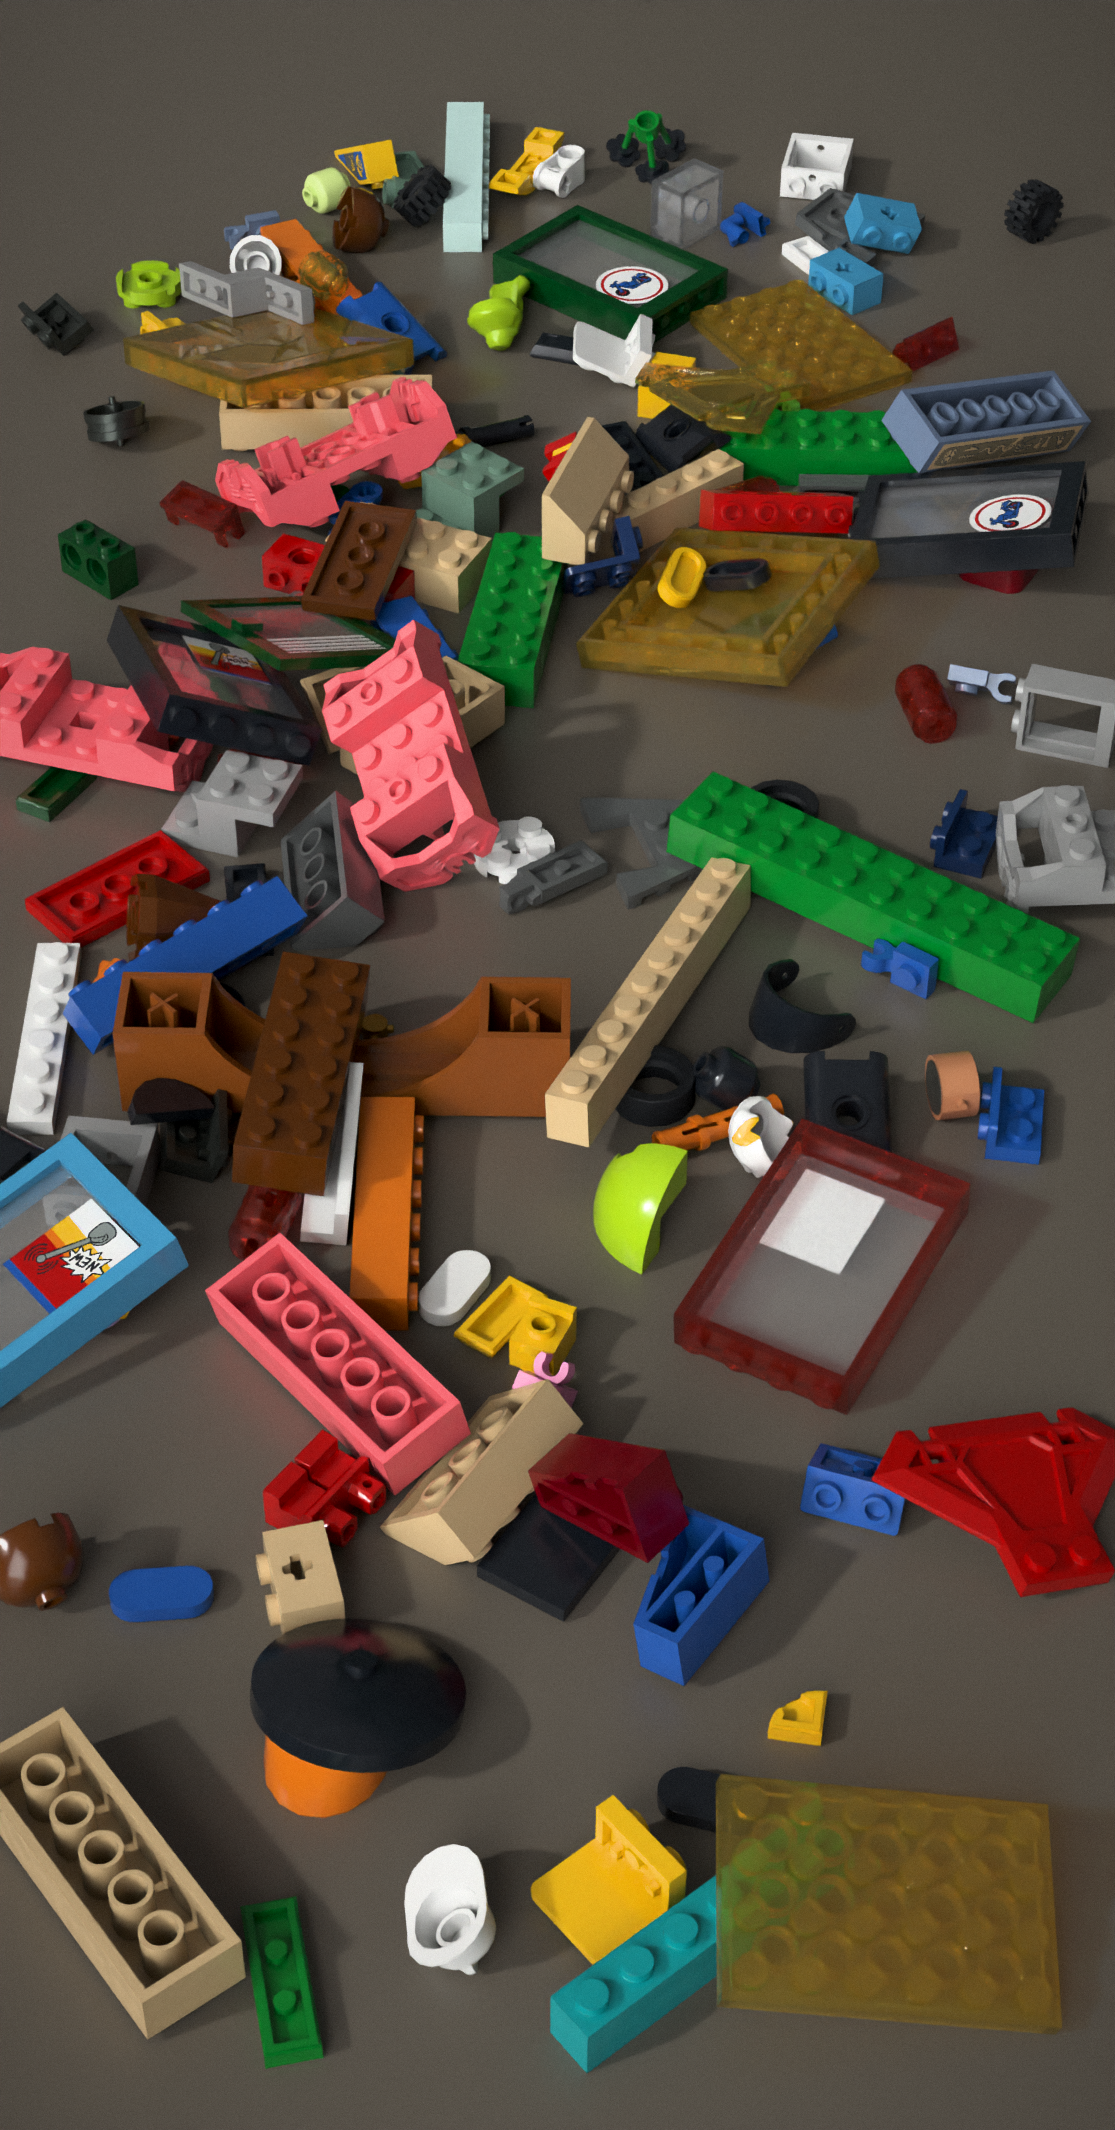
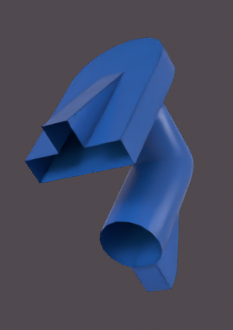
(747, 217)

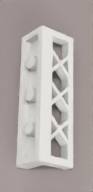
(327, 1216)

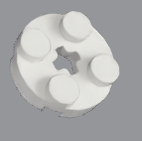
(515, 835)

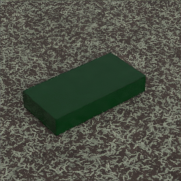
(53, 792)

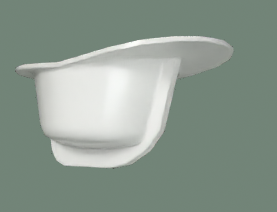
(449, 1910)

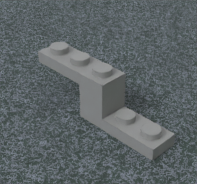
(247, 292)

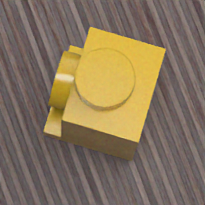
(544, 1328)

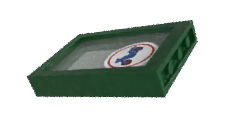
(610, 274)

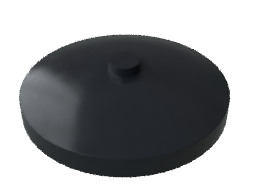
(357, 1695)

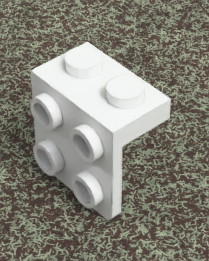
(611, 355)

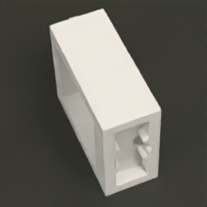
(804, 159)

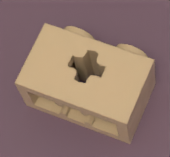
(300, 1575)

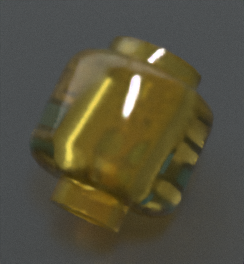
(324, 275)

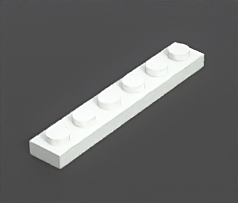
(44, 1040)

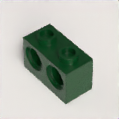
(98, 559)

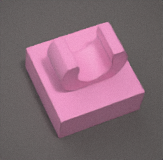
(541, 1373)

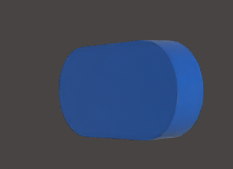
(161, 1593)

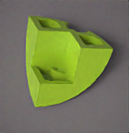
(634, 1198)

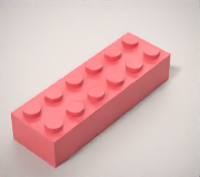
(338, 1363)

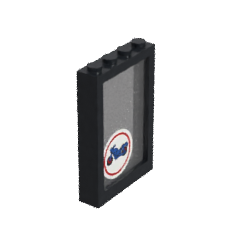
(973, 519)

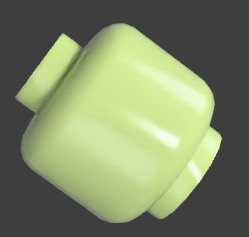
(324, 189)

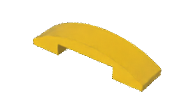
(537, 148)

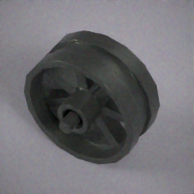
(116, 420)

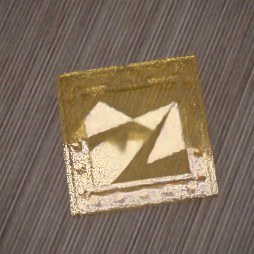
(267, 355)
(733, 634)

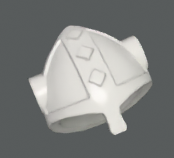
(256, 252)

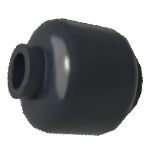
(725, 1077)

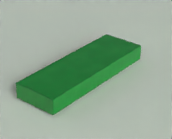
(281, 1982)

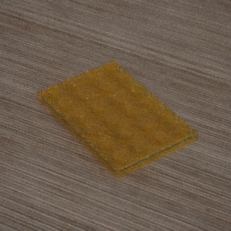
(803, 336)
(885, 1905)

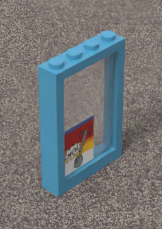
(71, 1260)

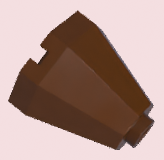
(160, 910)

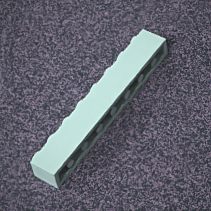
(468, 171)

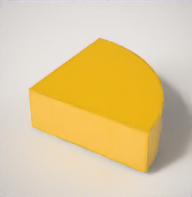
(800, 1719)

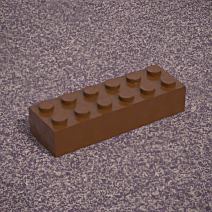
(301, 1074)

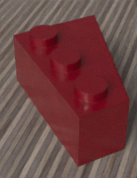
(612, 1492)

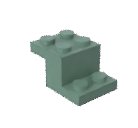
(466, 489)

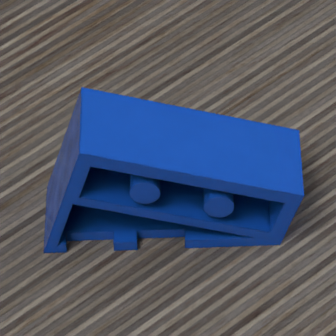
(697, 1595)

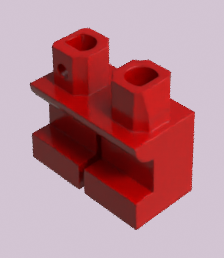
(323, 1487)

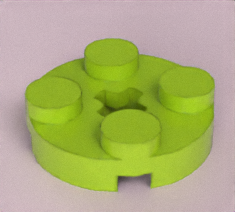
(149, 284)

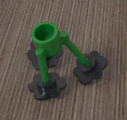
(647, 128)

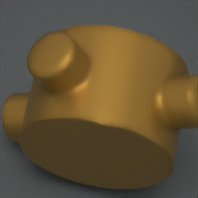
(375, 1027)

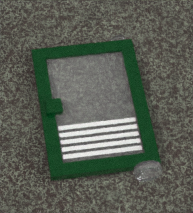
(288, 636)

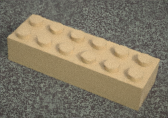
(300, 416)
(112, 1876)

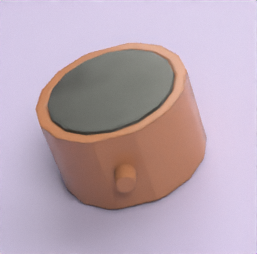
(952, 1085)

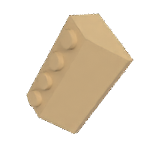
(584, 495)
(483, 1477)

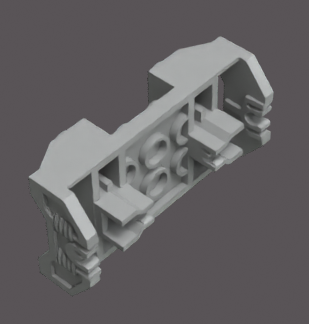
(1075, 846)

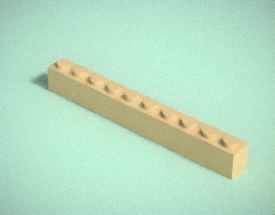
(647, 1003)

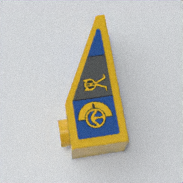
(369, 162)

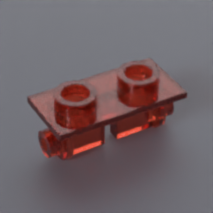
(928, 344)

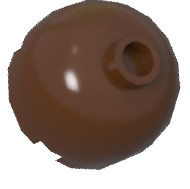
(360, 221)
(39, 1562)

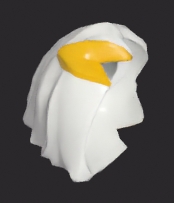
(757, 1134)

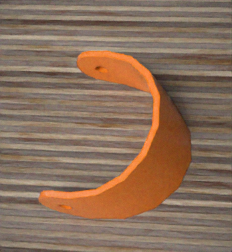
(312, 1788)

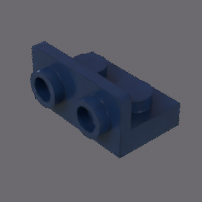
(964, 839)

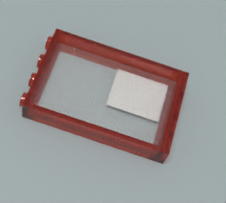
(822, 1266)

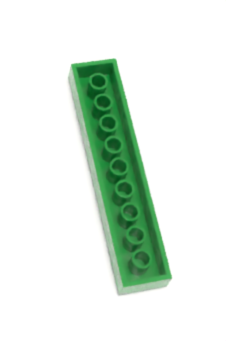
(875, 895)

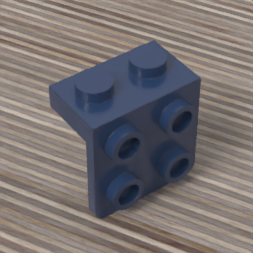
(614, 571)

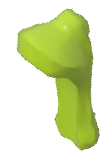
(501, 315)

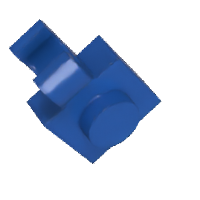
(908, 966)

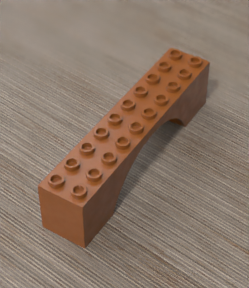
(478, 1060)

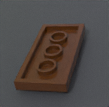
(359, 560)

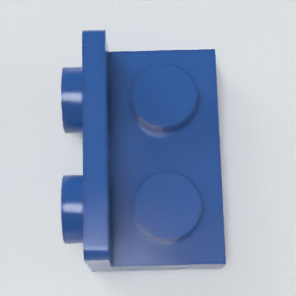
(1012, 1121)
(842, 1490)

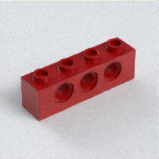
(775, 511)
(292, 561)

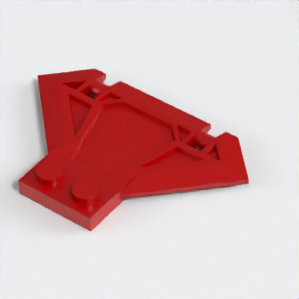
(1016, 1490)

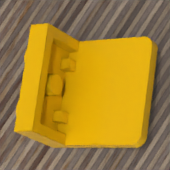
(611, 1883)

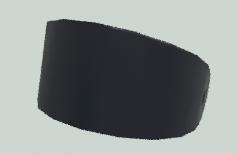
(790, 1027)

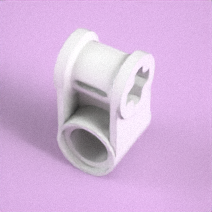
(561, 171)

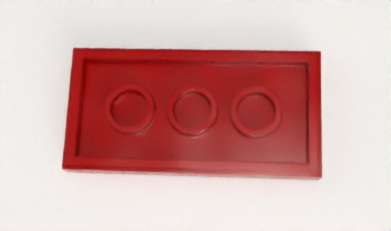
(96, 897)

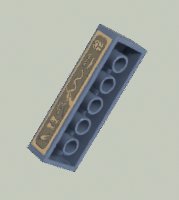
(985, 421)

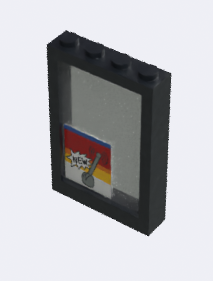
(211, 688)

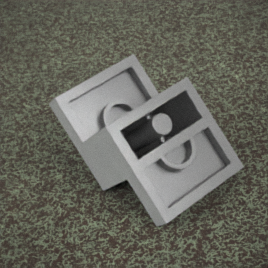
(232, 803)

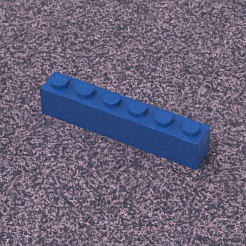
(216, 945)

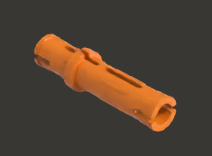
(702, 1131)

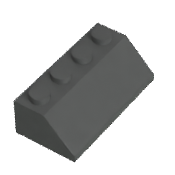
(331, 878)

